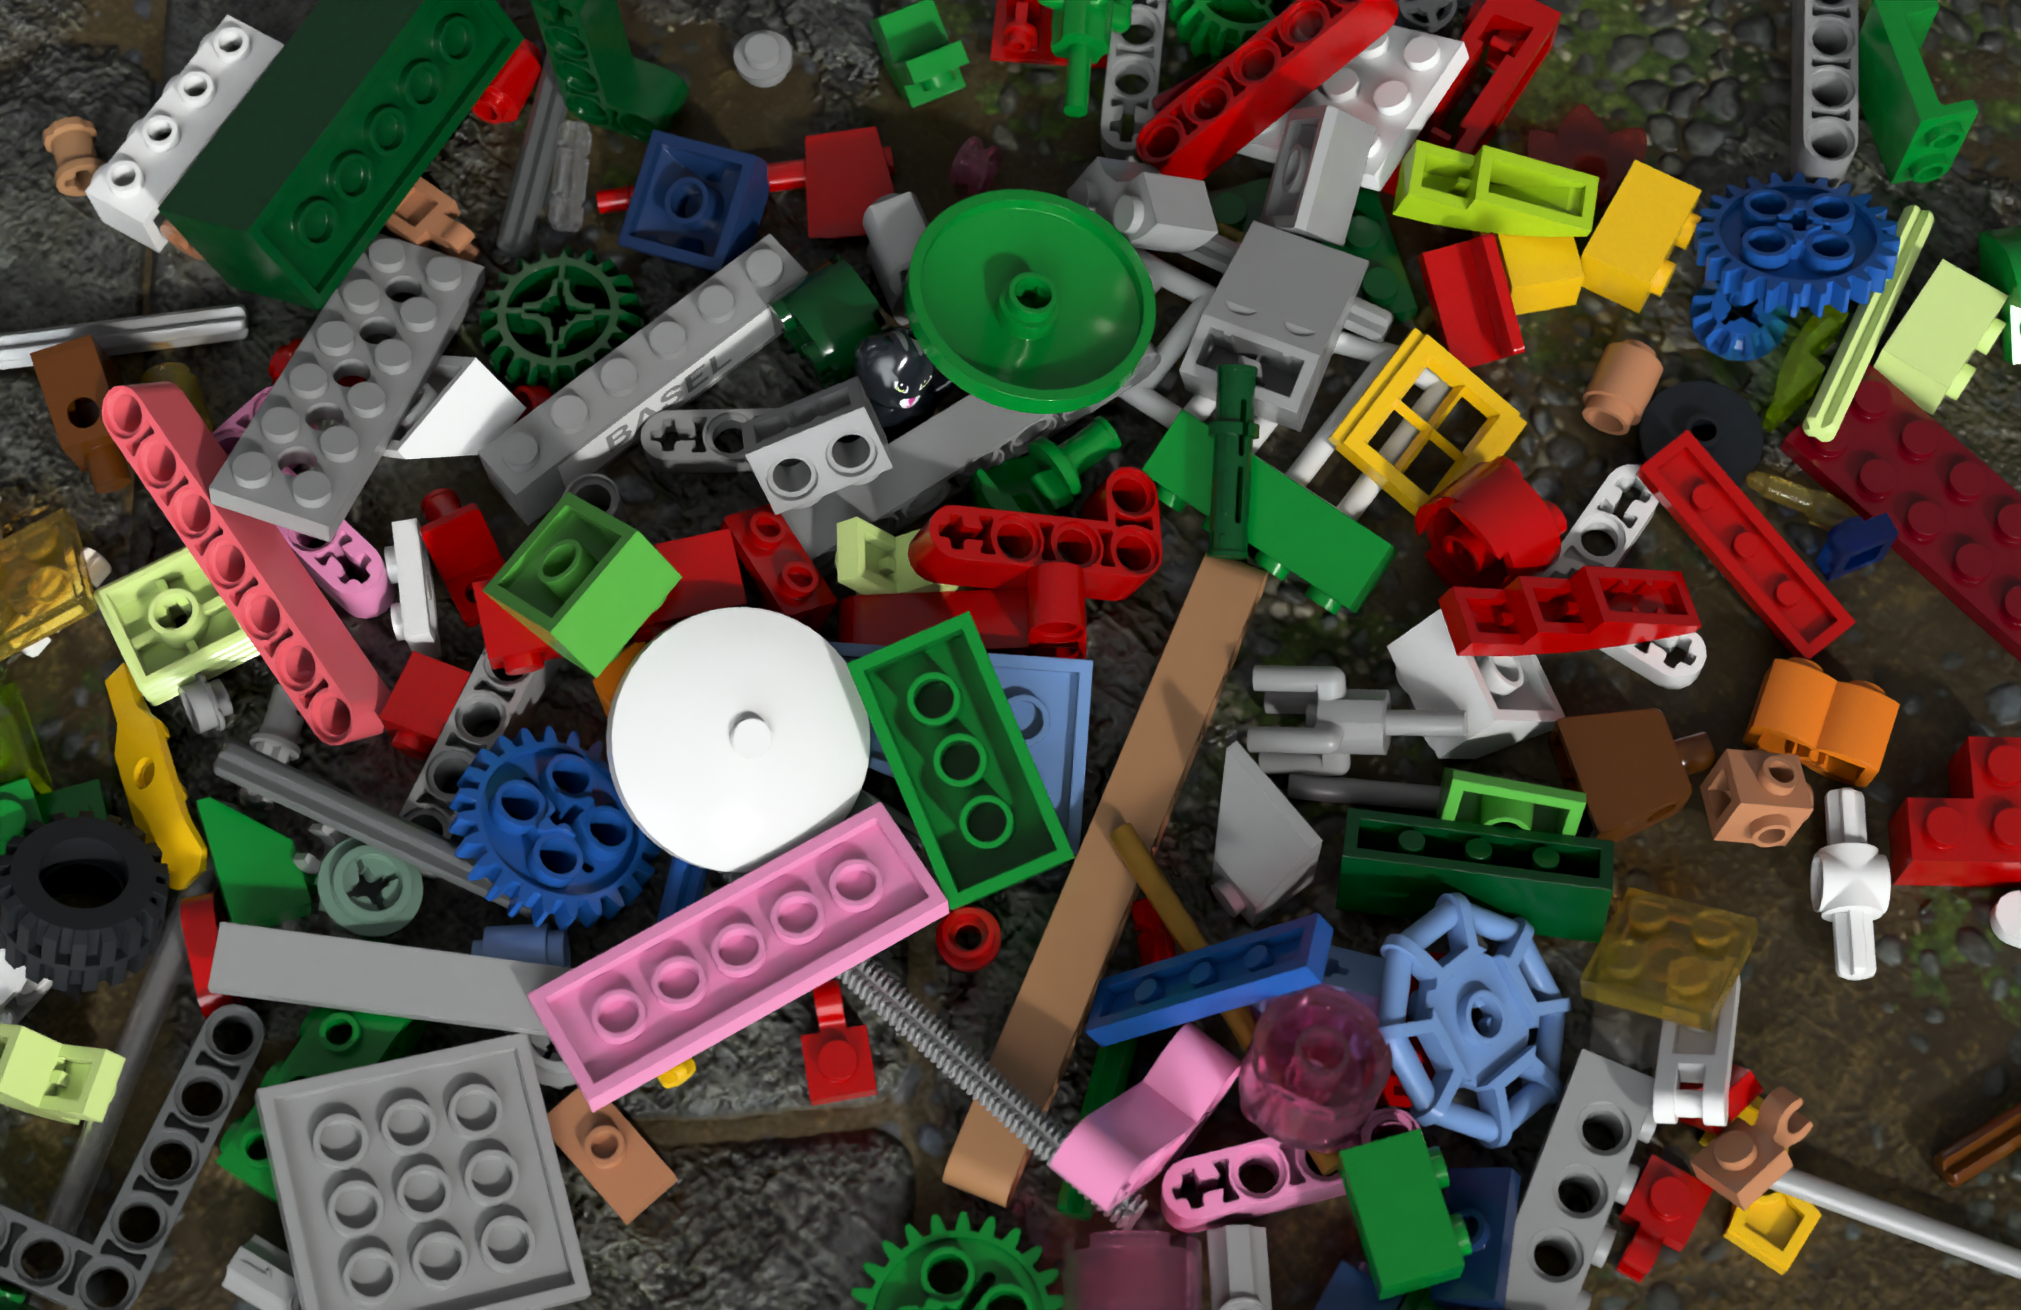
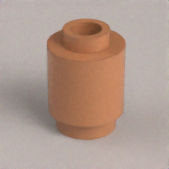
(1621, 386)

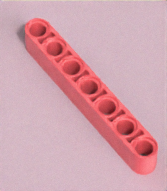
(248, 564)

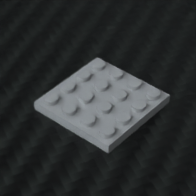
(424, 1184)

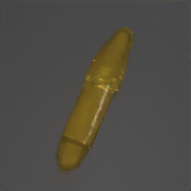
(1821, 507)

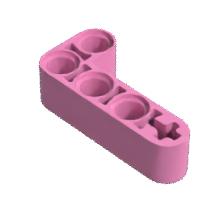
(331, 560)
(1149, 1124)
(1294, 1180)

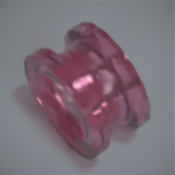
(975, 166)

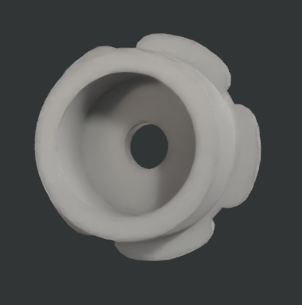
(205, 703)

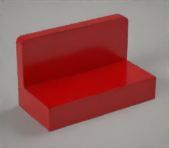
(1471, 301)

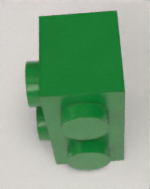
(1402, 1213)

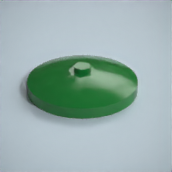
(1029, 301)

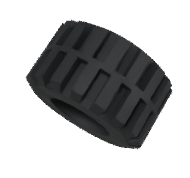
(89, 859)

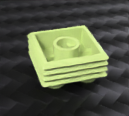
(142, 616)

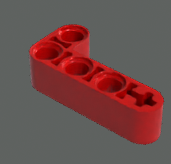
(963, 541)
(1028, 621)

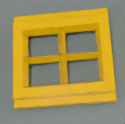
(1385, 395)

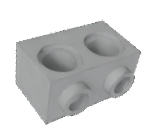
(810, 433)

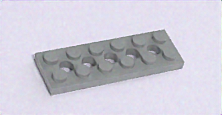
(369, 410)

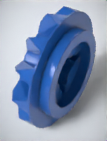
(1739, 338)

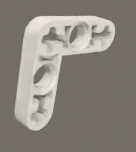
(1624, 533)

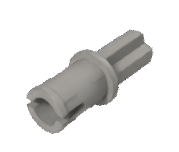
(277, 739)

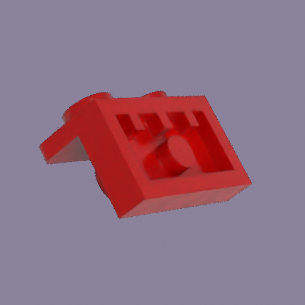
(779, 567)

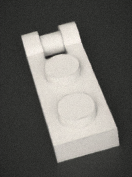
(1696, 1057)

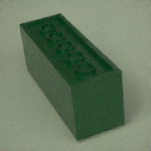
(335, 140)

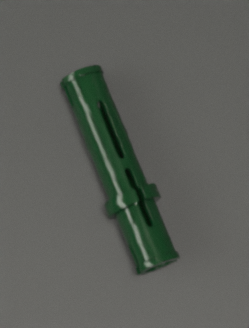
(1232, 460)

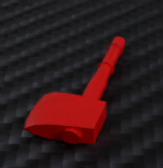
(840, 175)

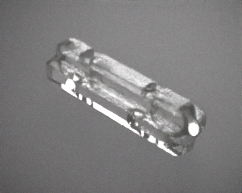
(570, 176)

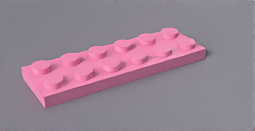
(737, 955)

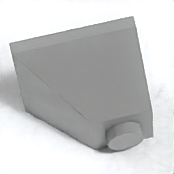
(1261, 843)

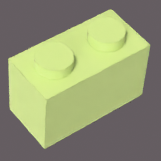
(1939, 336)

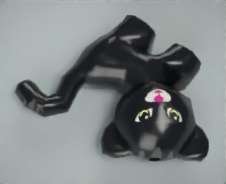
(898, 380)

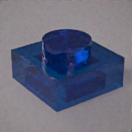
(1856, 545)

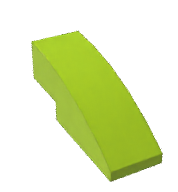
(1494, 192)

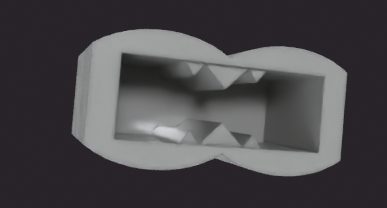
(893, 230)

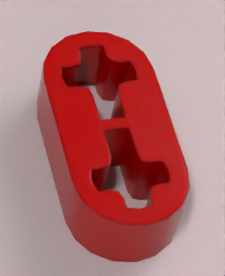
(200, 926)

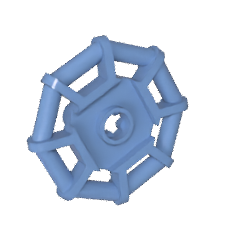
(1511, 992)

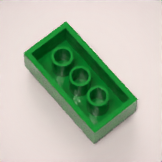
(960, 761)

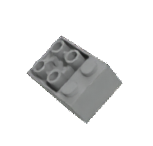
(1277, 312)

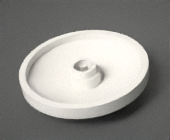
(737, 738)

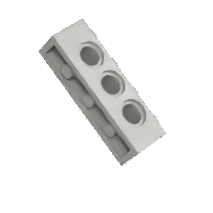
(1593, 1093)

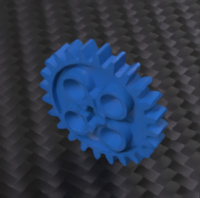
(1796, 244)
(550, 829)

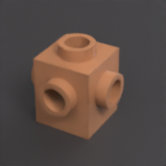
(1756, 797)

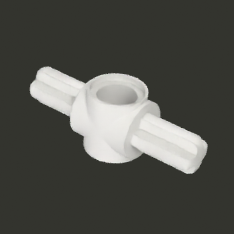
(1850, 884)

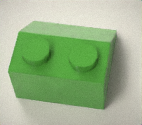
(583, 583)

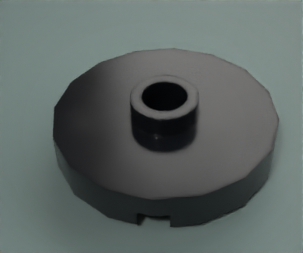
(1706, 407)

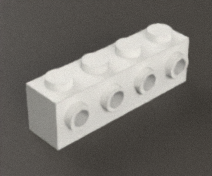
(179, 129)

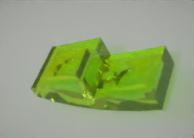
(1801, 369)

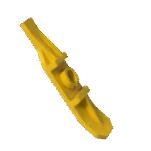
(152, 782)

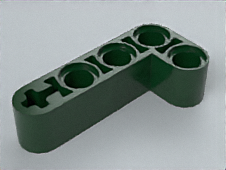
(600, 75)

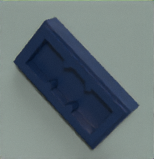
(1489, 1208)

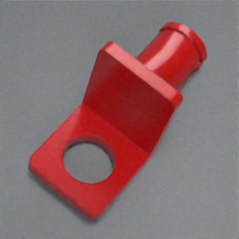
(459, 547)

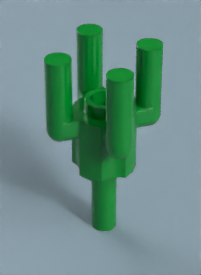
(1083, 36)

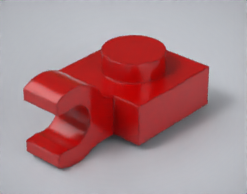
(838, 1056)
(1662, 1211)

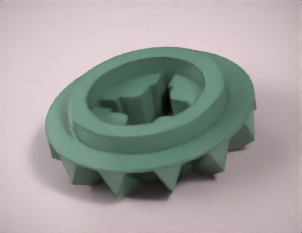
(395, 902)

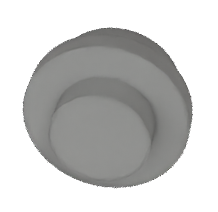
(763, 58)

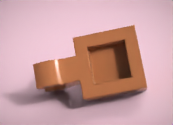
(430, 217)
(1750, 1158)

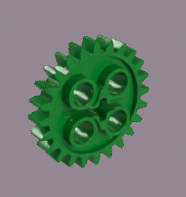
(906, 1277)

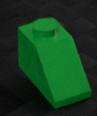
(254, 868)

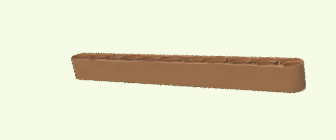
(1100, 886)

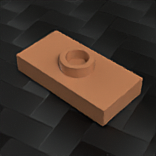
(610, 1155)

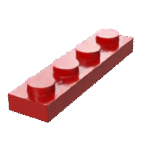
(1745, 547)

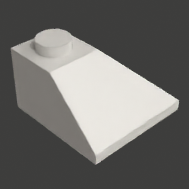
(455, 412)

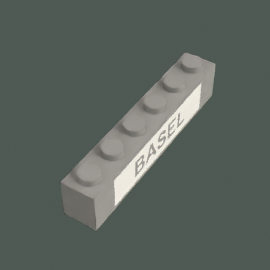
(649, 373)

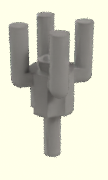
(1336, 721)

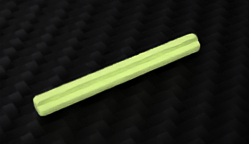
(1866, 331)

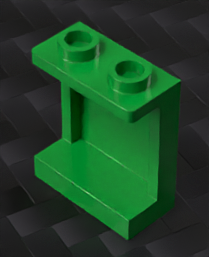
(1907, 121)

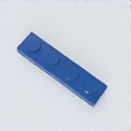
(1210, 980)

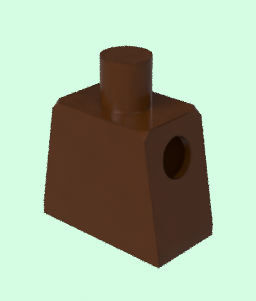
(74, 385)
(1627, 769)

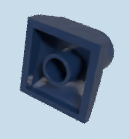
(695, 203)

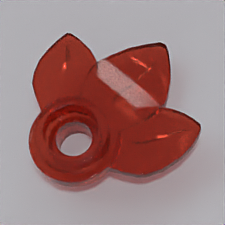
(1587, 147)

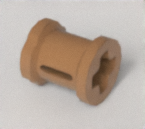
(74, 152)

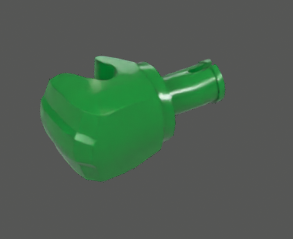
(1047, 477)

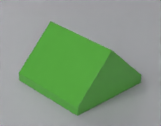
(1508, 803)

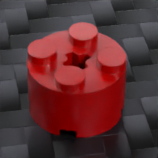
(1490, 528)

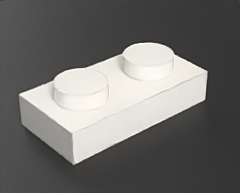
(410, 566)

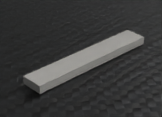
(378, 978)

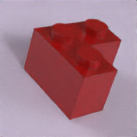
(1972, 834)

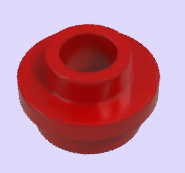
(963, 920)

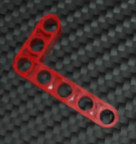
(1260, 83)

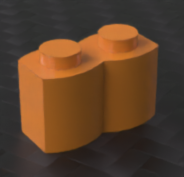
(1827, 722)

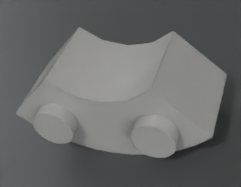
(1147, 206)

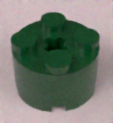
(827, 318)

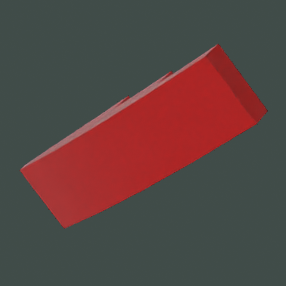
(1564, 615)

